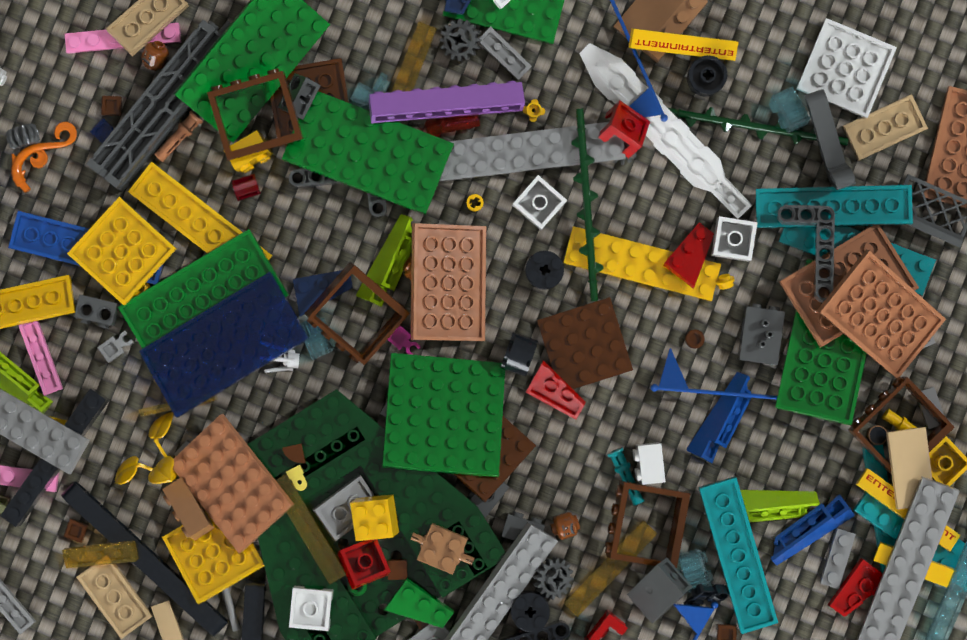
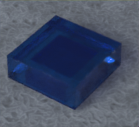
(102, 130)

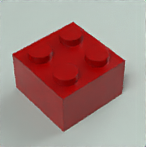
(363, 563)

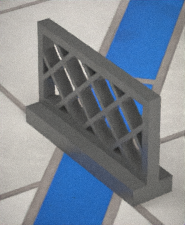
(930, 227)

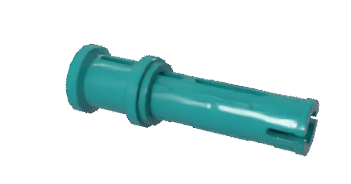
(622, 465)

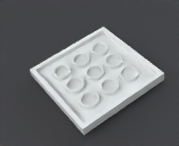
(847, 67)

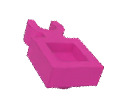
(400, 339)

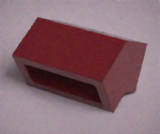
(246, 187)

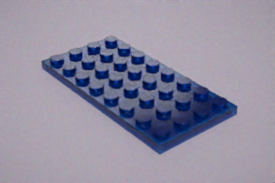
(223, 344)

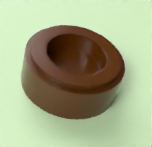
(694, 339)

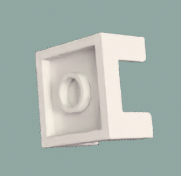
(310, 608)

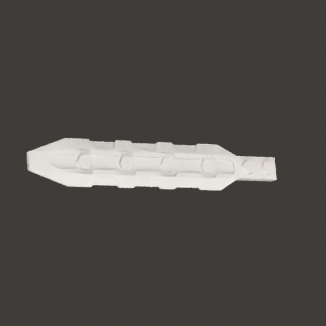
(671, 137)

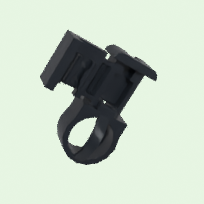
(712, 593)

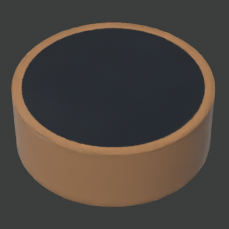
(877, 435)

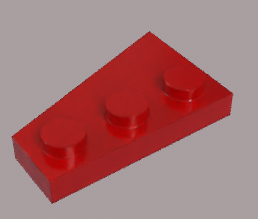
(690, 255)
(555, 392)
(856, 588)

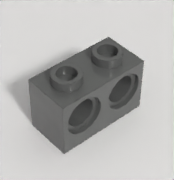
(302, 93)
(98, 307)

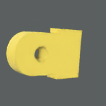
(297, 474)

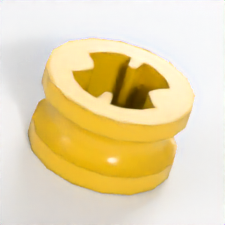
(472, 197)

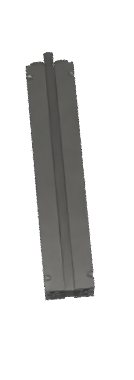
(153, 114)

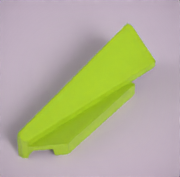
(390, 260)
(21, 385)
(777, 505)

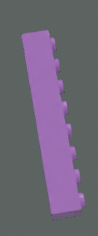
(446, 102)

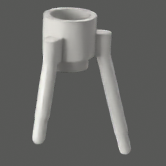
(290, 361)

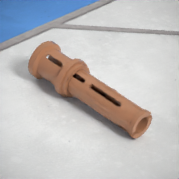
(184, 129)

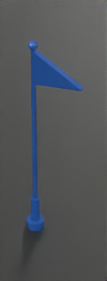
(647, 103)
(674, 381)
(696, 616)

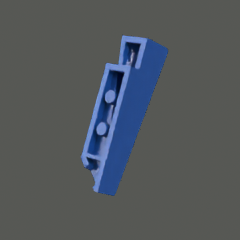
(721, 421)
(811, 528)

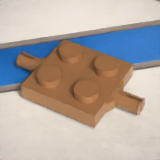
(442, 548)

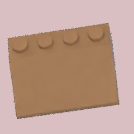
(660, 16)

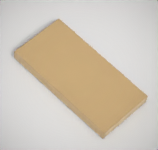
(144, 22)
(884, 127)
(908, 462)
(115, 598)

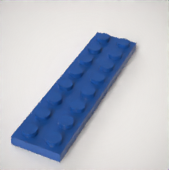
(50, 238)

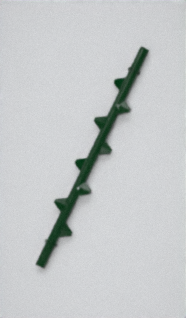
(744, 122)
(588, 196)

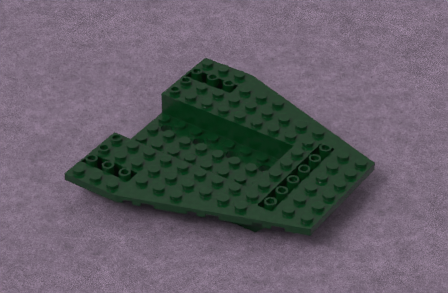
(337, 447)

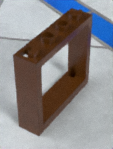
(238, 85)
(383, 334)
(933, 438)
(677, 526)

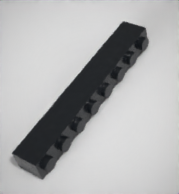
(44, 472)

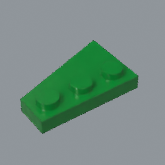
(419, 605)

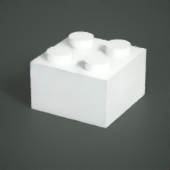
(539, 202)
(734, 239)
(649, 463)

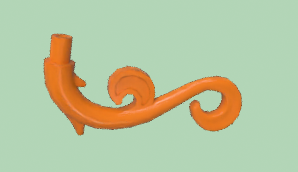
(41, 161)

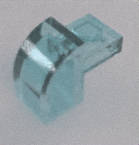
(361, 93)

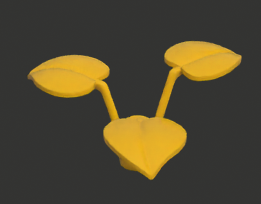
(164, 469)

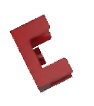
(626, 125)
(601, 627)

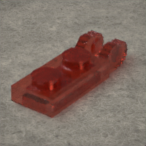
(450, 124)

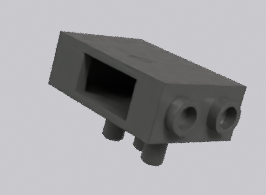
(761, 334)
(659, 590)

